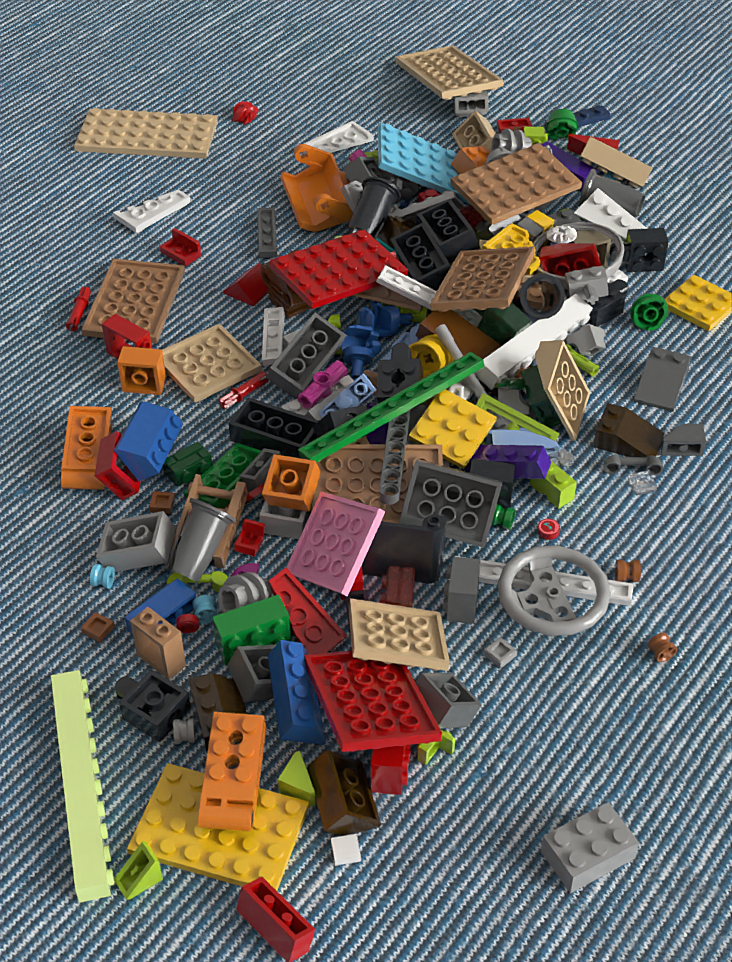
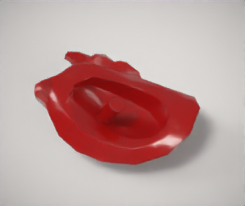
(244, 112)

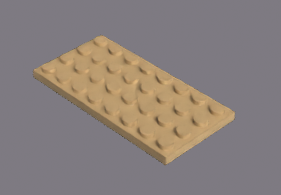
(449, 72)
(146, 133)

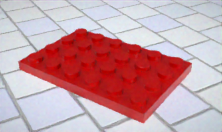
(335, 268)
(370, 702)

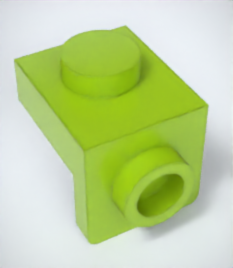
(427, 750)

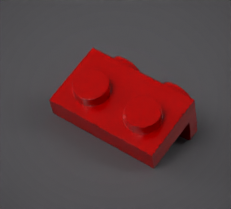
(181, 248)

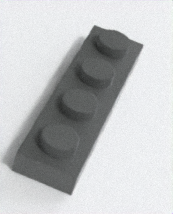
(267, 232)

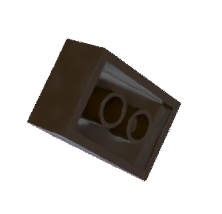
(626, 433)

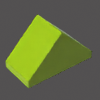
(296, 781)
(139, 872)

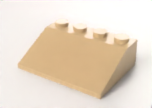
(563, 384)

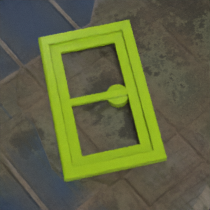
(518, 419)

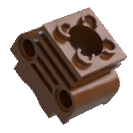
(281, 293)

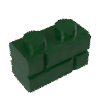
(187, 463)

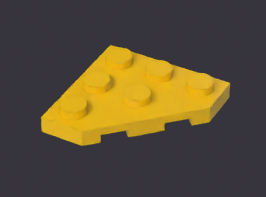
(513, 237)

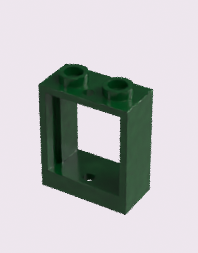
(538, 398)

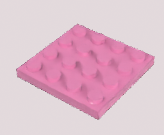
(335, 542)

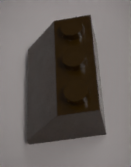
(214, 694)
(343, 794)

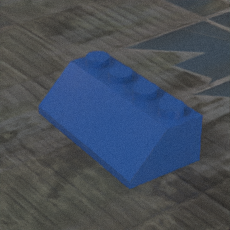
(148, 439)
(294, 695)

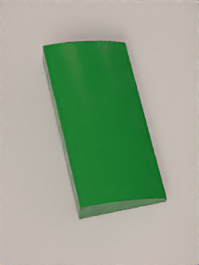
(226, 473)

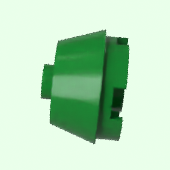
(561, 124)
(648, 311)

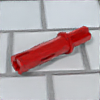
(81, 303)
(237, 394)

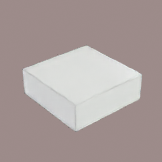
(345, 849)

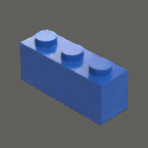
(169, 603)

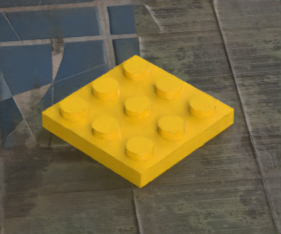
(700, 302)
(454, 425)

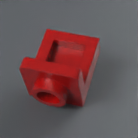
(250, 537)

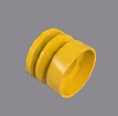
(431, 354)

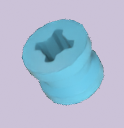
(102, 576)
(205, 608)

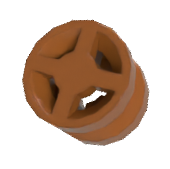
(662, 647)

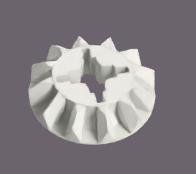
(561, 234)

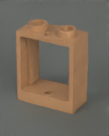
(158, 644)

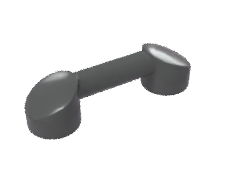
(613, 463)

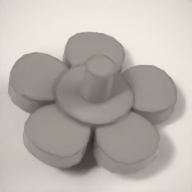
(561, 457)

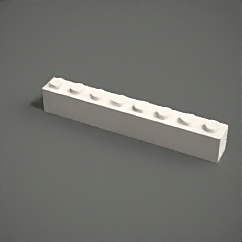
(521, 349)

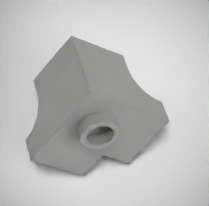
(588, 340)
(514, 400)

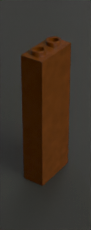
(465, 335)

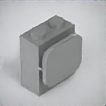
(468, 104)

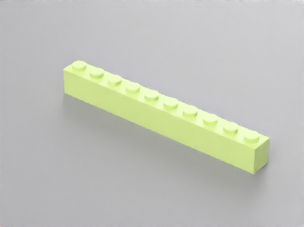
(81, 788)

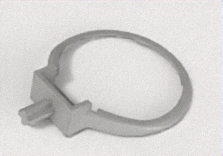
(589, 282)

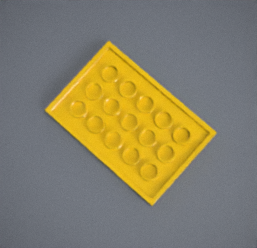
(226, 855)

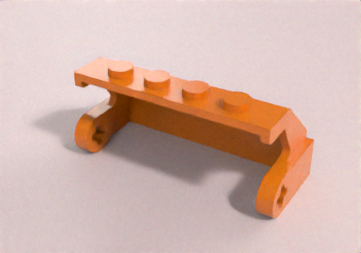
(316, 190)

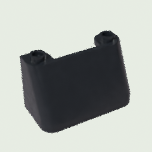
(408, 547)

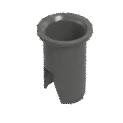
(623, 195)
(198, 540)

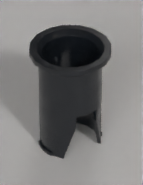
(374, 205)
(551, 290)

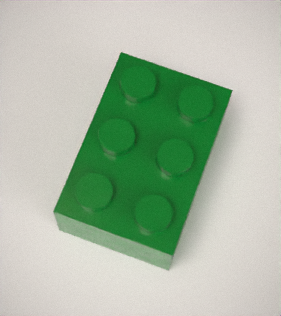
(251, 625)

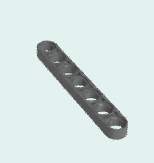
(394, 457)

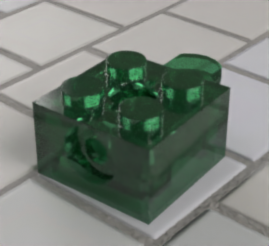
(503, 323)

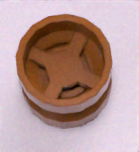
(628, 570)

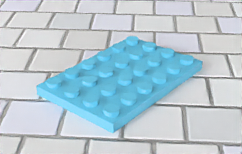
(416, 159)

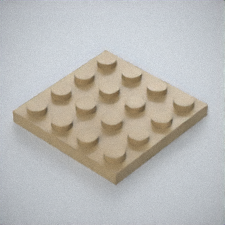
(208, 362)
(397, 635)

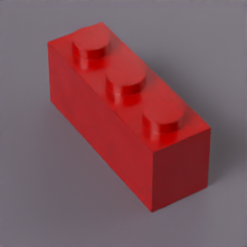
(275, 919)

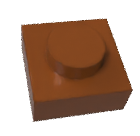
(162, 502)
(97, 627)

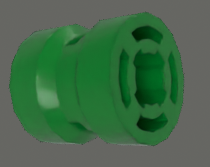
(503, 517)

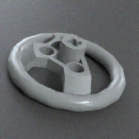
(550, 595)

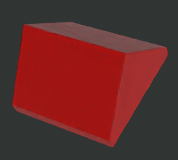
(248, 286)

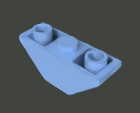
(354, 395)

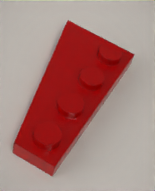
(307, 618)

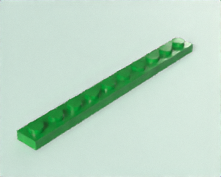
(391, 408)

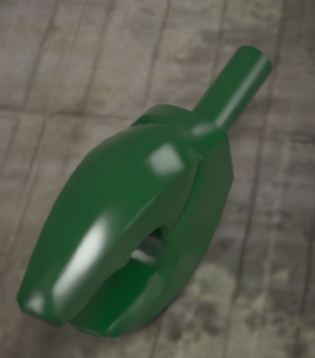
(511, 383)

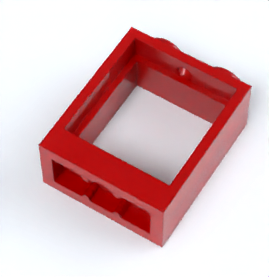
(118, 329)
(107, 471)

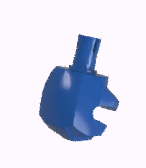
(383, 318)
(360, 348)

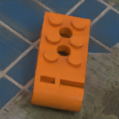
(82, 442)
(227, 793)

